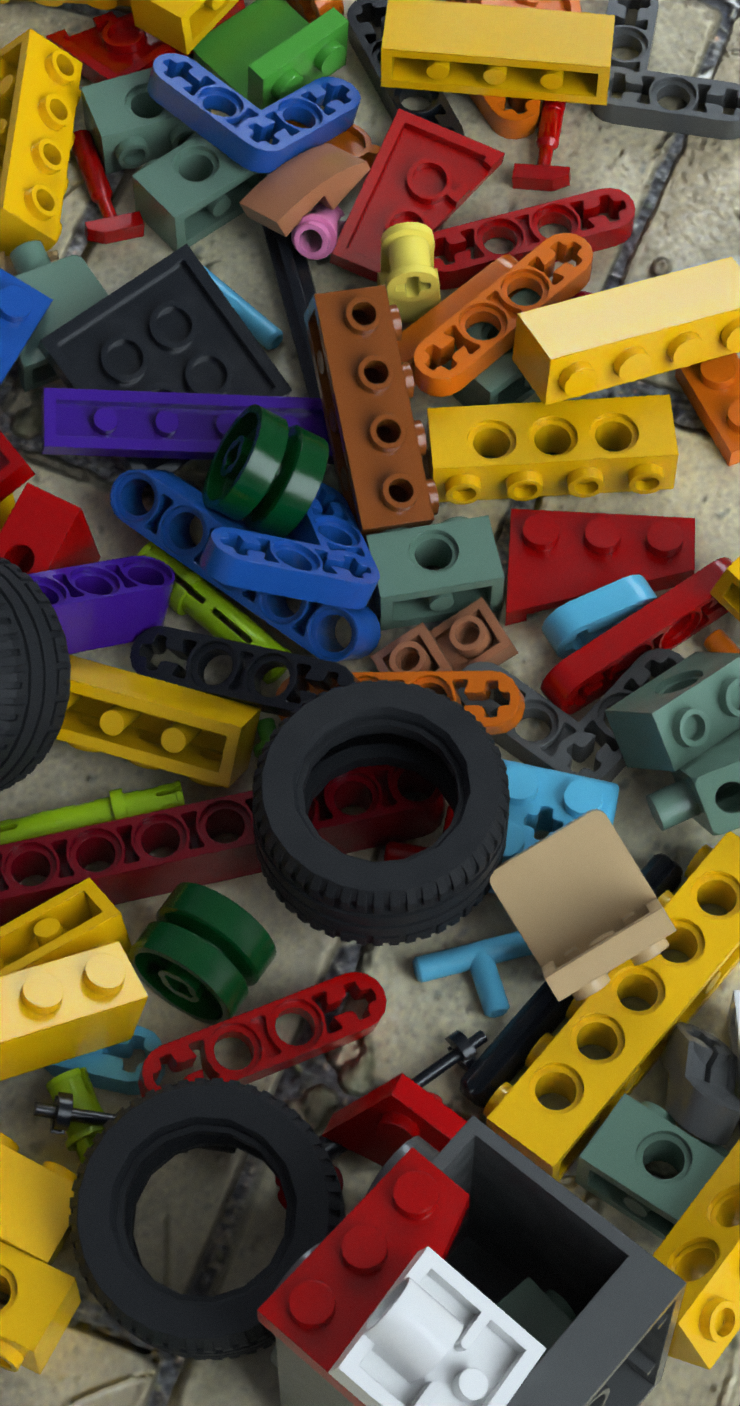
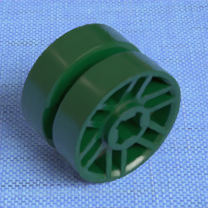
(265, 472)
(202, 953)

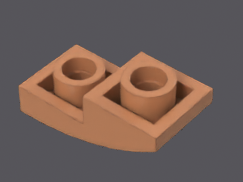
(291, 191)
(451, 646)

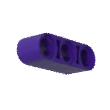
(108, 599)

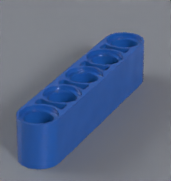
(169, 529)

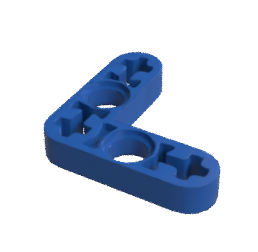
(190, 89)
(322, 566)

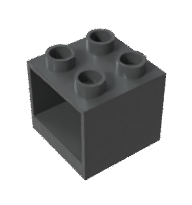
(535, 1227)

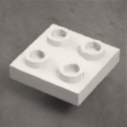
(436, 1344)

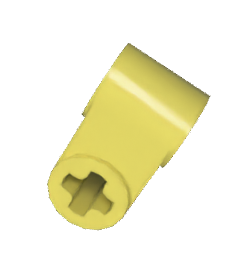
(409, 269)

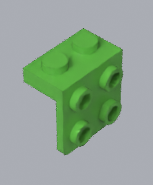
(273, 50)

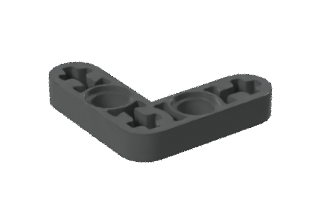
(634, 80)
(567, 736)

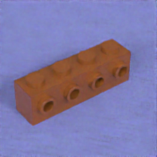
(369, 409)

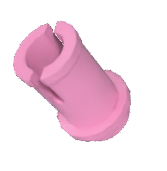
(318, 232)

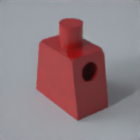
(46, 533)

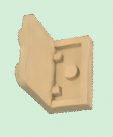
(582, 905)

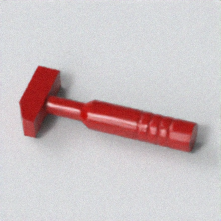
(543, 175)
(111, 226)

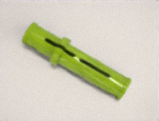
(184, 604)
(101, 810)

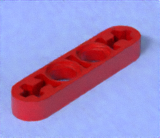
(522, 230)
(659, 624)
(259, 1033)

